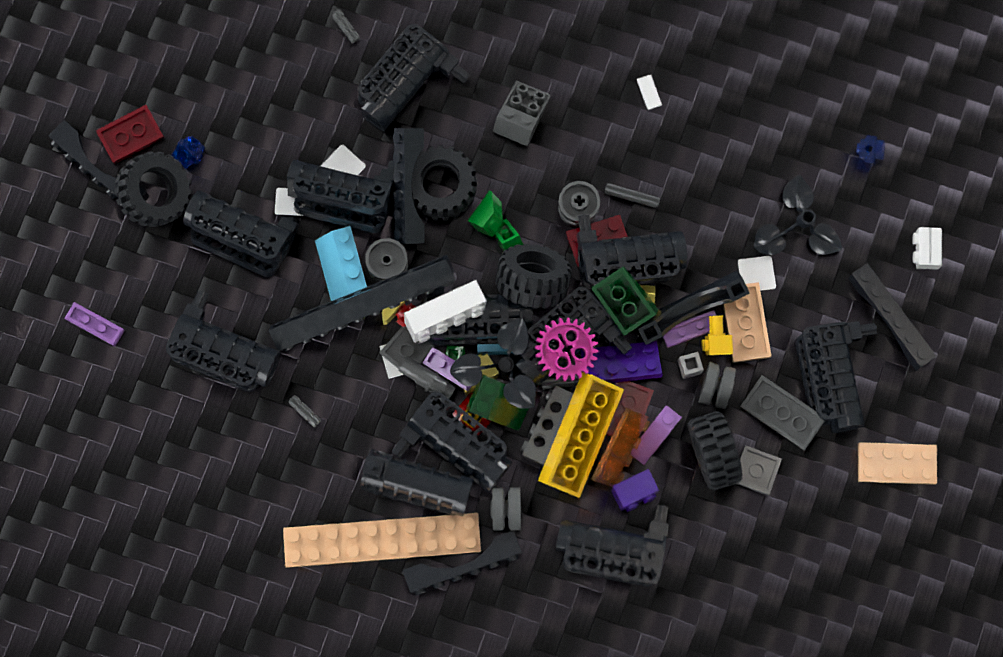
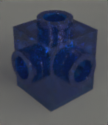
(878, 149)
(188, 151)

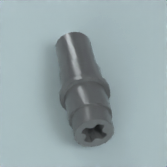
(426, 378)

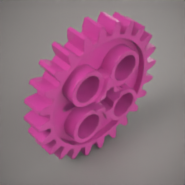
(582, 341)

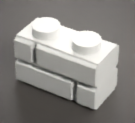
(928, 248)

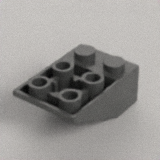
(521, 113)

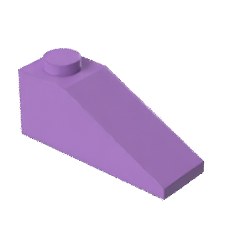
(656, 434)

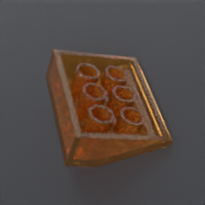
(620, 447)

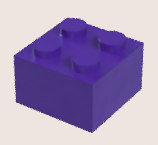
(635, 490)

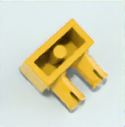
(717, 342)

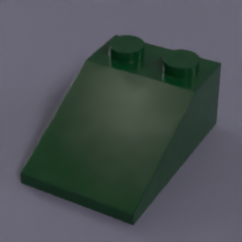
(625, 300)
(490, 403)

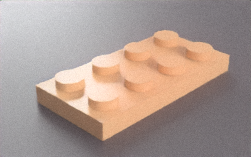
(748, 326)
(897, 463)

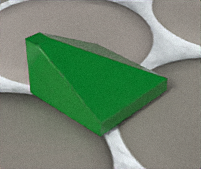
(455, 352)

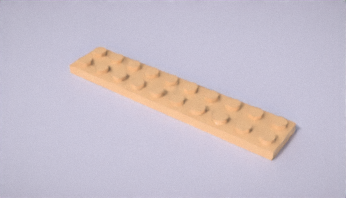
(381, 540)

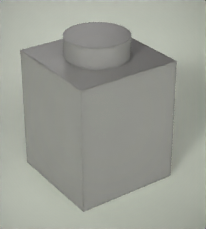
(690, 365)

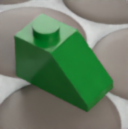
(488, 215)
(507, 236)

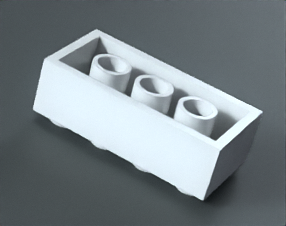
(445, 311)

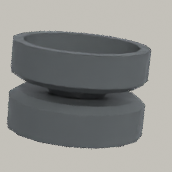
(576, 193)
(385, 250)
(720, 386)
(506, 508)

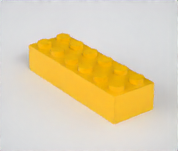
(580, 434)

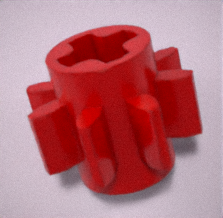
(400, 313)

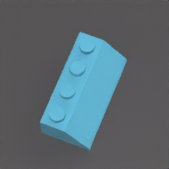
(340, 262)

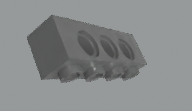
(539, 454)

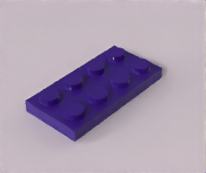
(637, 364)

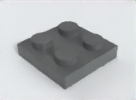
(758, 470)

